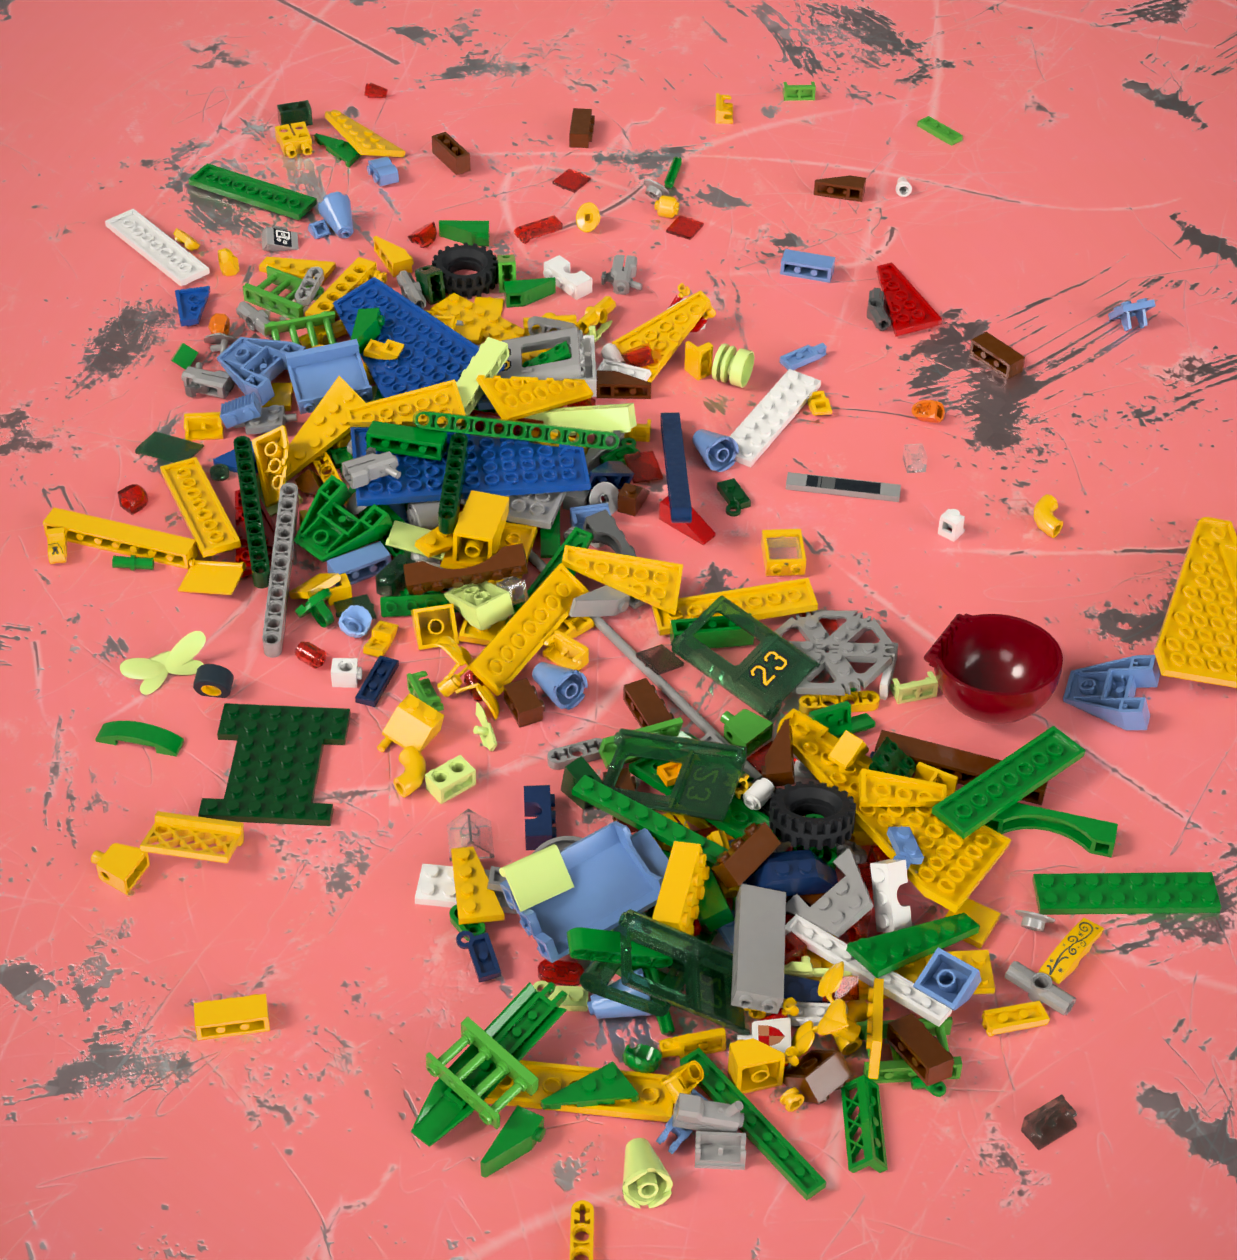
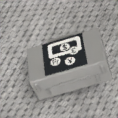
(279, 239)

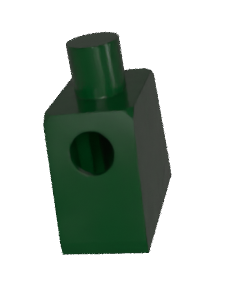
(431, 283)
(572, 774)

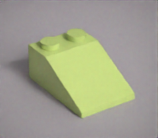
(481, 604)

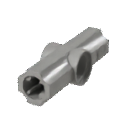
(411, 289)
(254, 318)
(1040, 988)

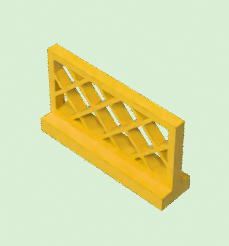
(193, 828)

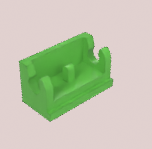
(799, 92)
(423, 690)

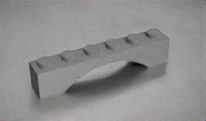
(581, 498)

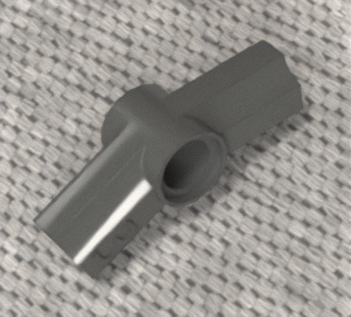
(876, 311)

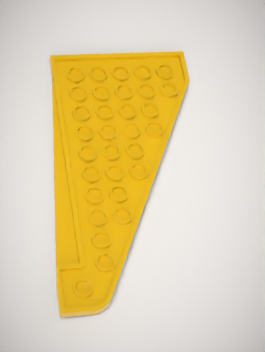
(1201, 619)
(950, 863)

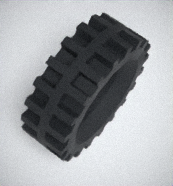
(467, 258)
(796, 801)

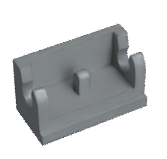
(720, 1150)

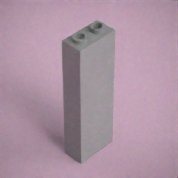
(759, 949)

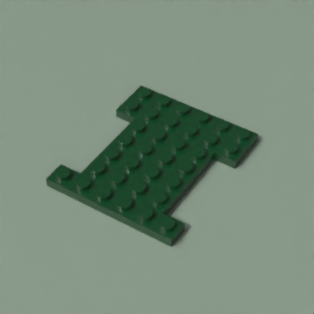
(276, 763)

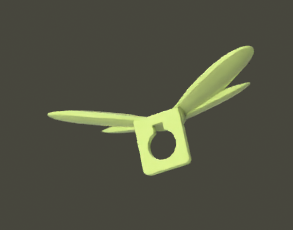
(155, 669)

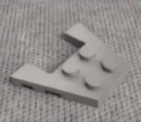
(841, 904)

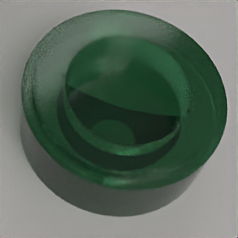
(219, 472)

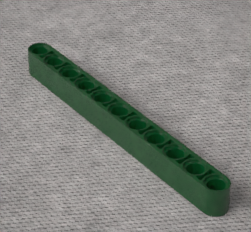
(252, 512)

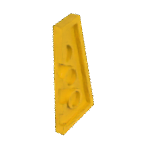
(297, 267)
(473, 898)

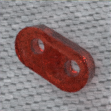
(560, 972)

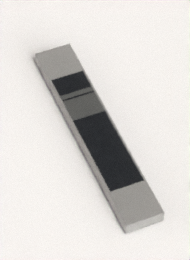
(843, 487)

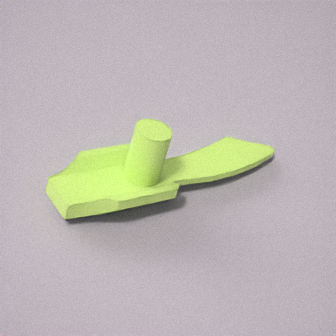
(597, 334)
(486, 731)
(805, 969)

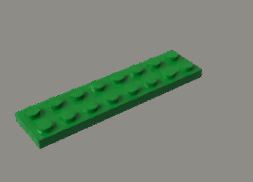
(253, 191)
(1008, 782)
(738, 815)
(1126, 893)

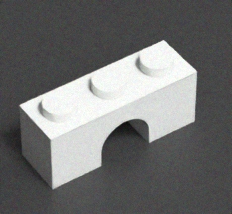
(574, 284)
(886, 879)

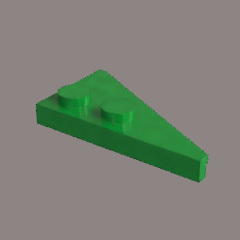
(339, 148)
(597, 1088)

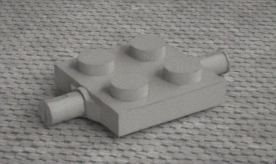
(270, 419)

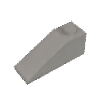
(600, 602)

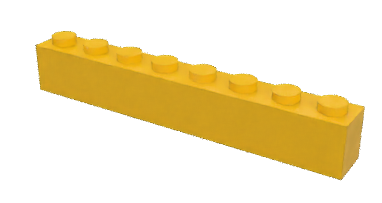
(123, 538)

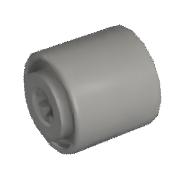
(423, 514)

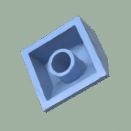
(948, 980)

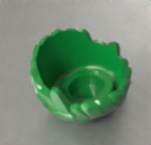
(642, 1058)

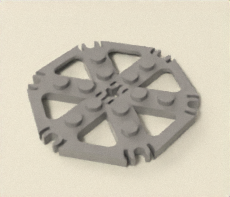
(841, 650)

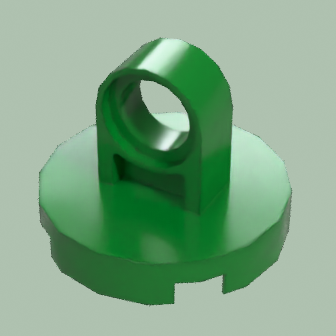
(317, 608)

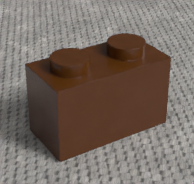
(523, 702)

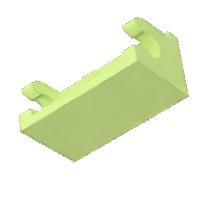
(915, 689)

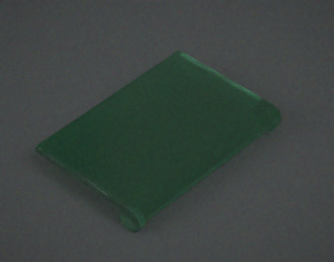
(168, 447)

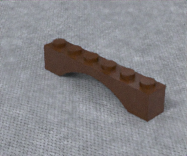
(507, 562)

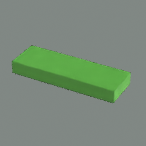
(940, 130)

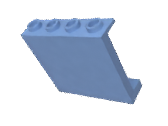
(317, 368)

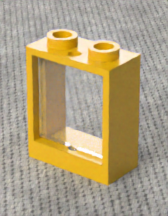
(783, 552)

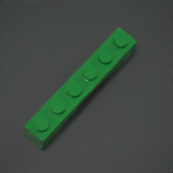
(1092, 834)

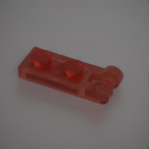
(538, 228)

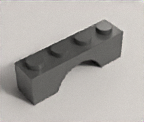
(606, 532)

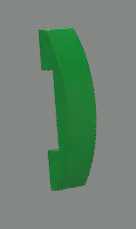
(551, 539)
(141, 733)

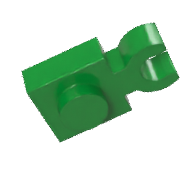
(340, 455)

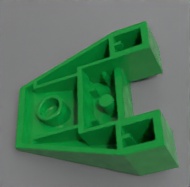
(332, 530)

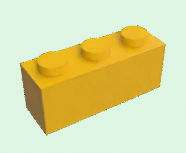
(231, 1016)

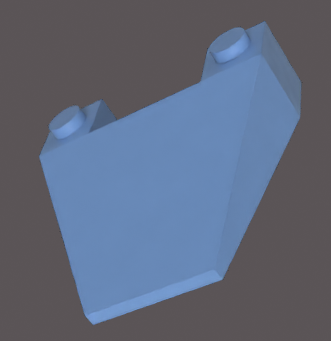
(256, 363)
(1110, 689)

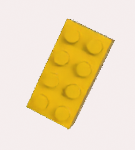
(682, 887)

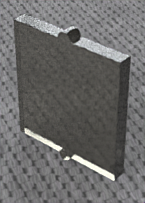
(659, 659)

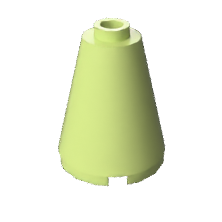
(644, 1176)

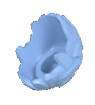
(355, 621)

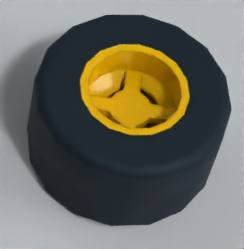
(213, 681)

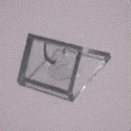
(471, 831)

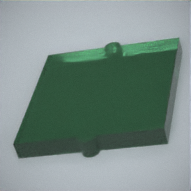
(363, 600)

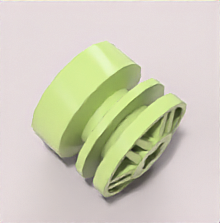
(733, 365)

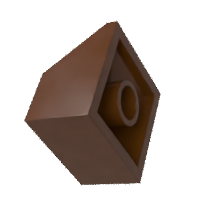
(818, 1075)

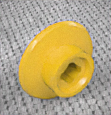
(587, 217)

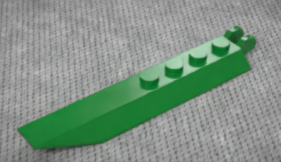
(517, 1031)

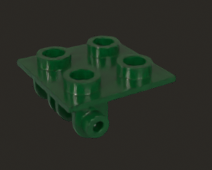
(892, 760)

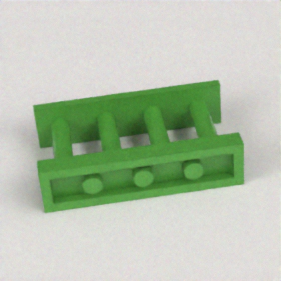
(271, 300)
(324, 318)
(488, 1049)
(897, 1069)

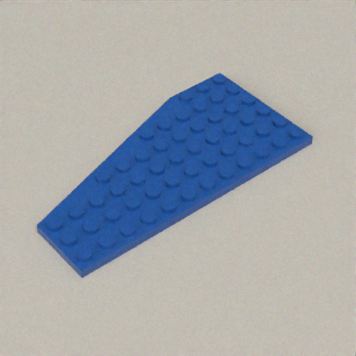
(431, 348)
(492, 467)

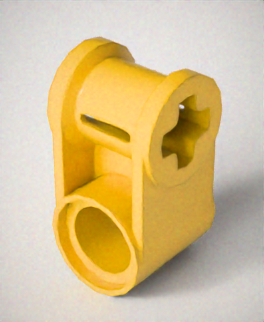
(683, 1079)

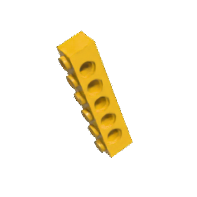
(355, 275)

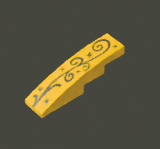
(1071, 950)

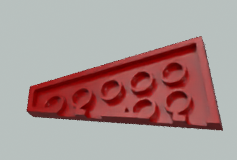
(905, 305)
(242, 552)

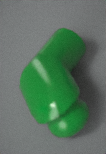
(937, 1089)

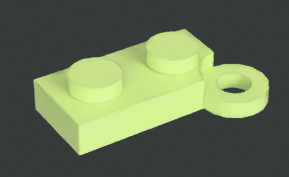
(575, 1000)

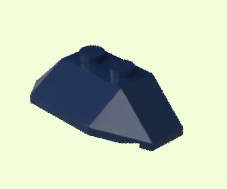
(794, 873)

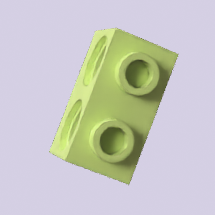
(450, 779)

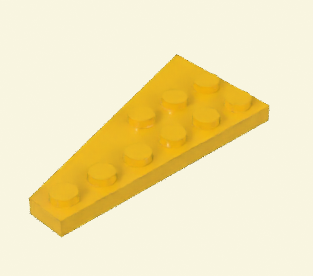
(361, 138)
(528, 396)
(401, 407)
(323, 427)
(639, 577)

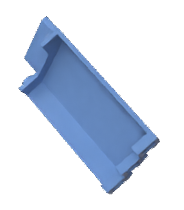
(609, 877)

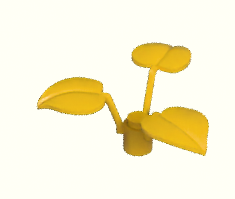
(453, 683)
(834, 1020)

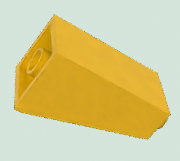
(479, 528)

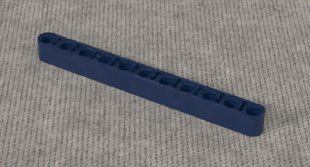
(675, 468)

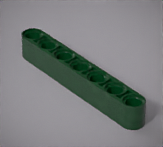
(453, 483)

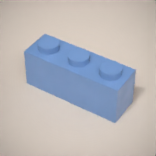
(807, 265)
(360, 563)

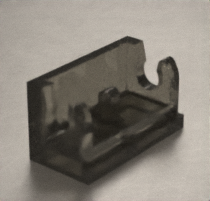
(1049, 1122)

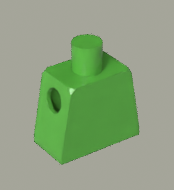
(506, 269)
(746, 729)

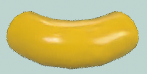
(1044, 516)
(414, 771)
(857, 1013)

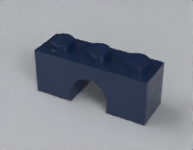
(538, 804)

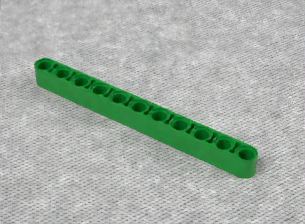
(507, 430)

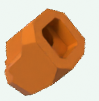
(219, 324)
(928, 411)

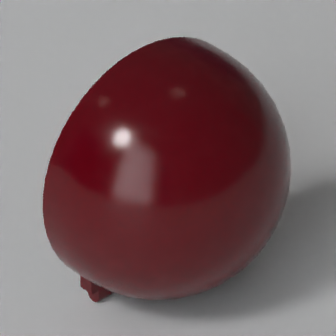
(996, 666)

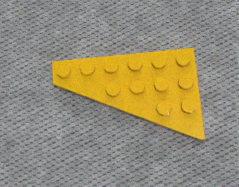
(666, 331)

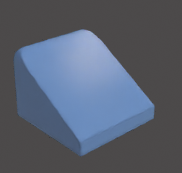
(319, 229)

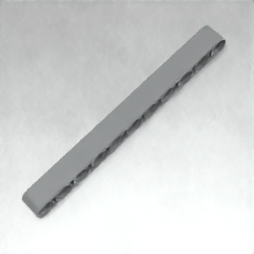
(280, 570)

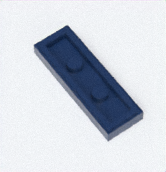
(377, 681)

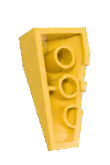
(271, 461)

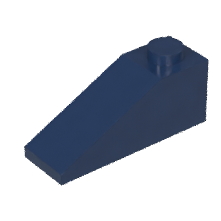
(612, 472)

